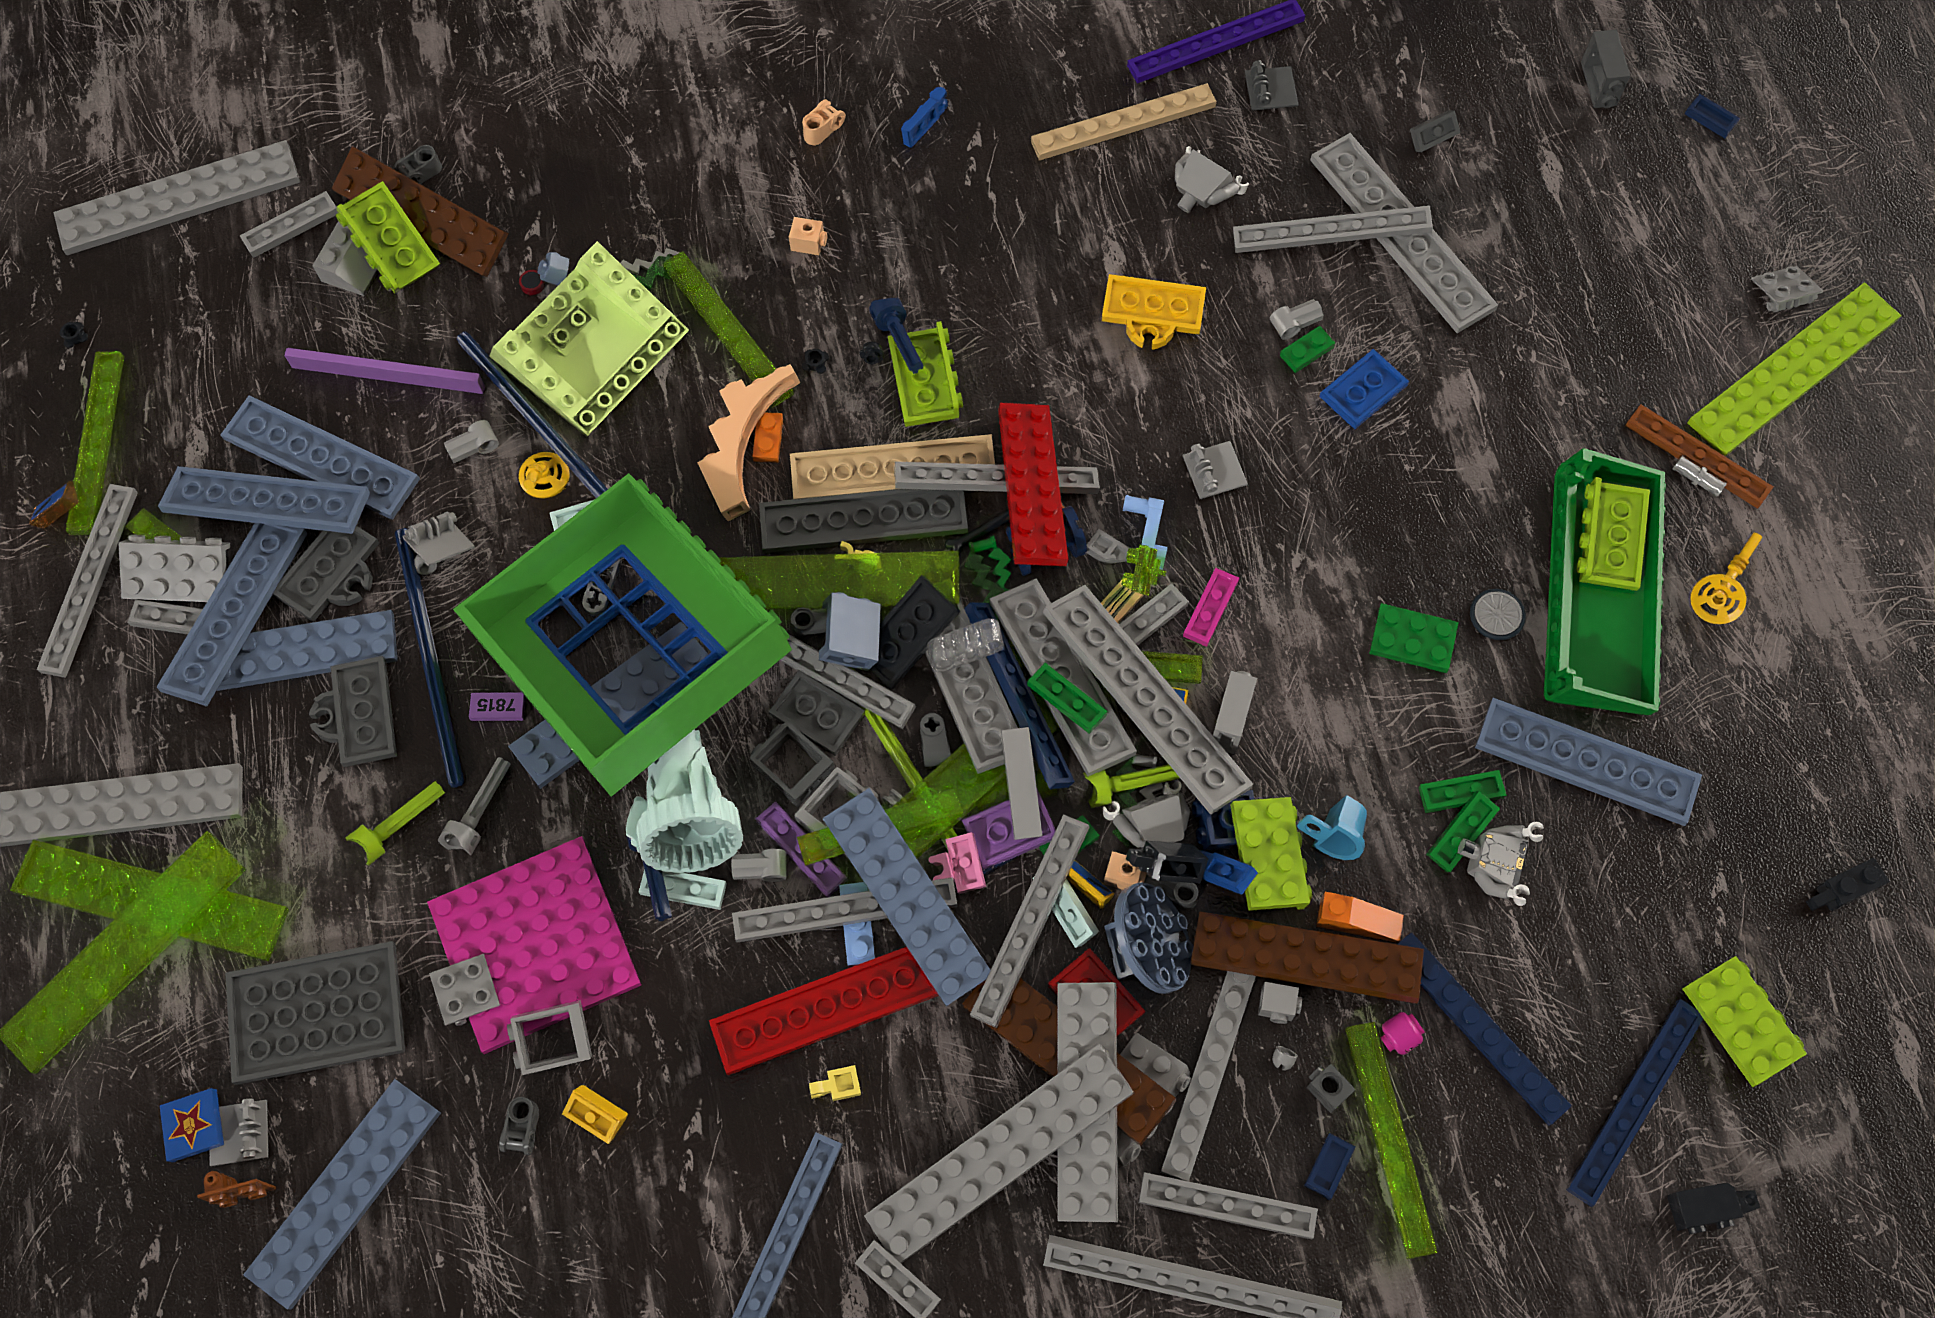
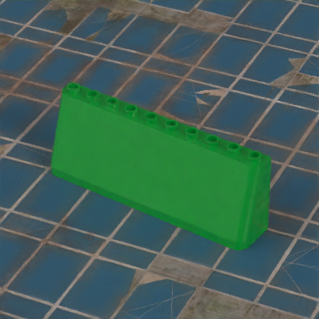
(1602, 637)

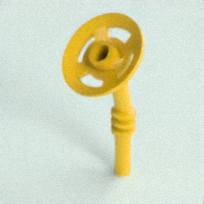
(540, 473)
(1722, 588)

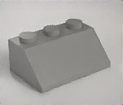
(343, 263)

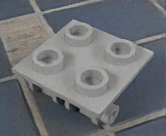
(1787, 288)
(1214, 469)
(437, 539)
(464, 990)
(243, 1133)

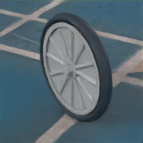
(1497, 614)

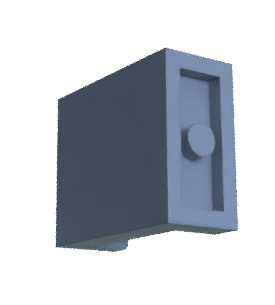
(851, 631)

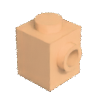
(807, 236)
(1121, 873)

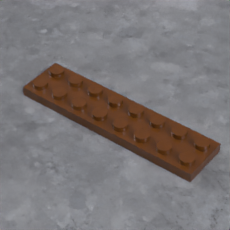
(434, 217)
(1308, 957)
(1032, 1028)

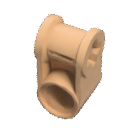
(821, 122)

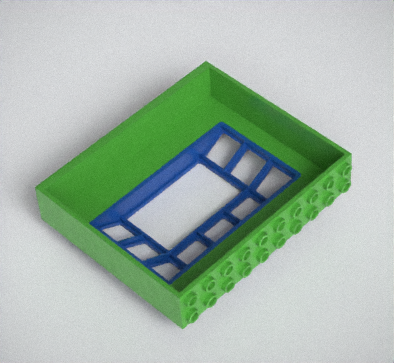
(680, 572)

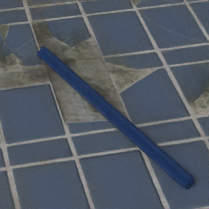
(531, 414)
(430, 662)

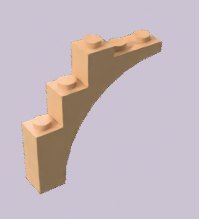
(731, 433)

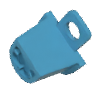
(1341, 832)

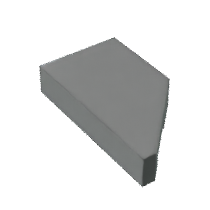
(1106, 548)

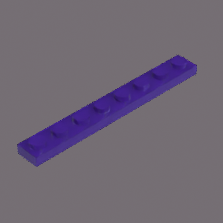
(1215, 40)

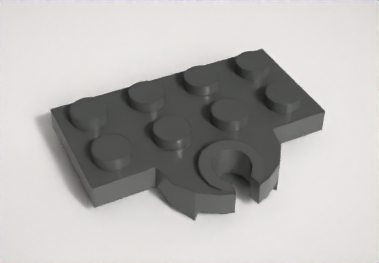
(328, 572)
(358, 712)

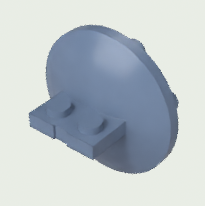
(1147, 939)

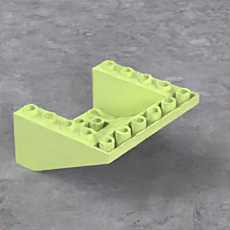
(589, 341)

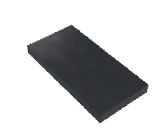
(909, 627)

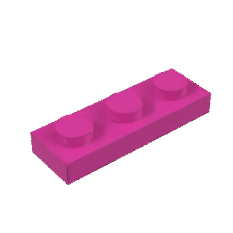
(1211, 607)

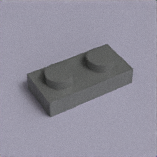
(1435, 131)

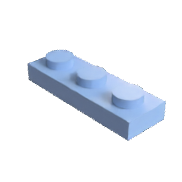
(858, 935)

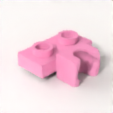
(961, 863)

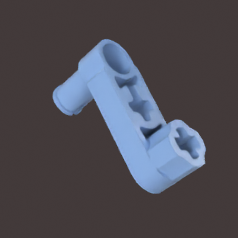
(1152, 510)

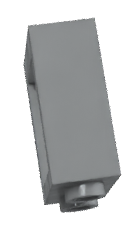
(1234, 710)
(846, 779)
(581, 1038)

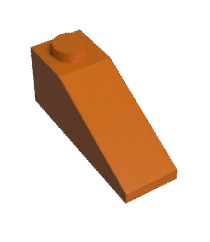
(1358, 917)

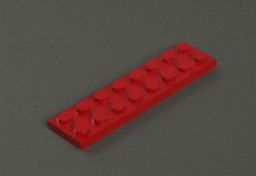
(1032, 485)
(820, 1010)

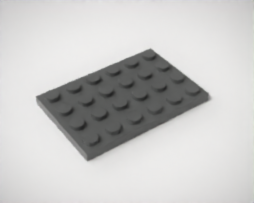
(314, 1012)

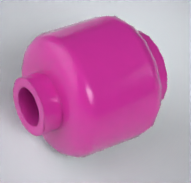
(1402, 1033)

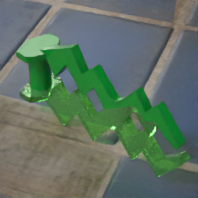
(973, 563)

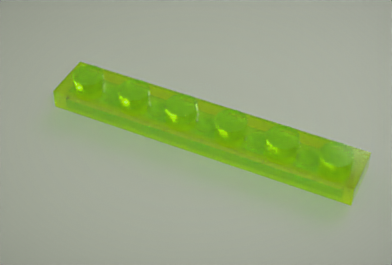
(905, 817)

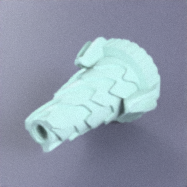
(685, 817)

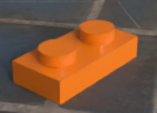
(768, 438)

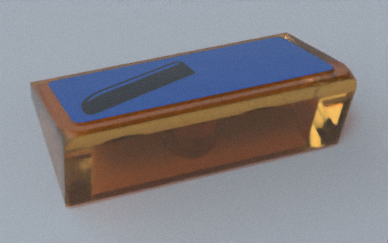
(54, 506)

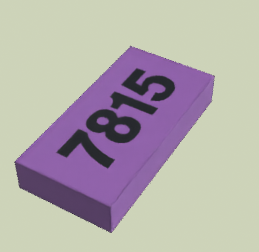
(497, 707)

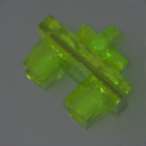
(1145, 572)

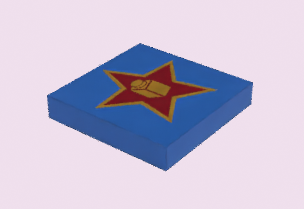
(191, 1125)

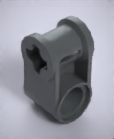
(419, 164)
(934, 744)
(519, 1129)

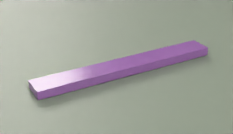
(385, 370)

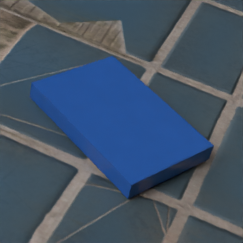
(1364, 388)

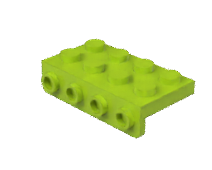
(387, 237)
(930, 392)
(1613, 535)
(1272, 846)
(1745, 1021)

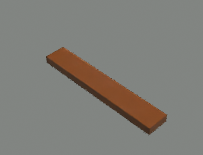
(1680, 443)

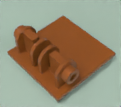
(226, 1191)

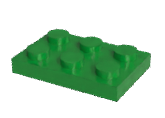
(1413, 638)

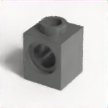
(1330, 1100)

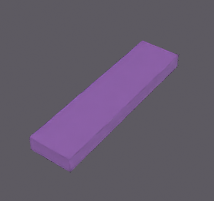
(785, 833)

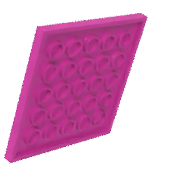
(542, 937)

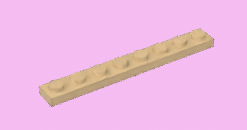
(1123, 121)

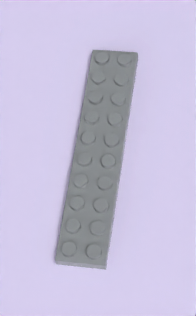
(176, 197)
(1420, 255)
(1148, 699)
(121, 804)
(999, 1154)

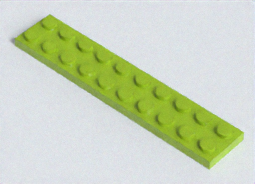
(1793, 369)

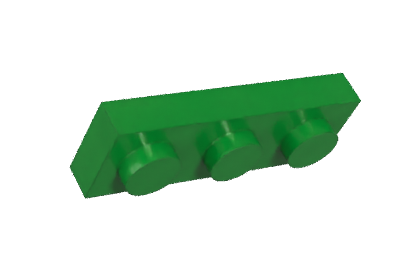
(1067, 698)
(1457, 791)
(1466, 825)

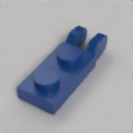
(925, 117)
(1228, 872)

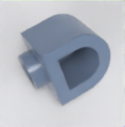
(553, 268)

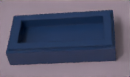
(1712, 116)
(1329, 1166)

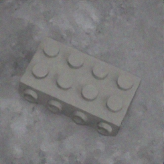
(171, 568)
(1161, 1068)

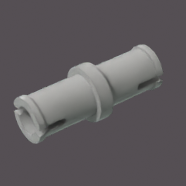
(1699, 476)

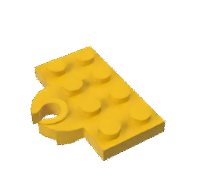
(1153, 308)

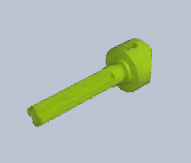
(1104, 786)
(372, 840)

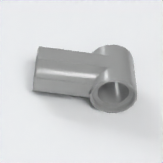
(1291, 321)
(478, 439)
(768, 865)

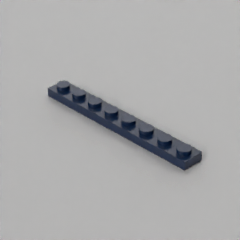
(1024, 706)
(1489, 1037)
(1635, 1103)

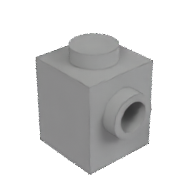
(1279, 1002)

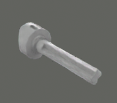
(462, 834)

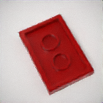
(1091, 969)

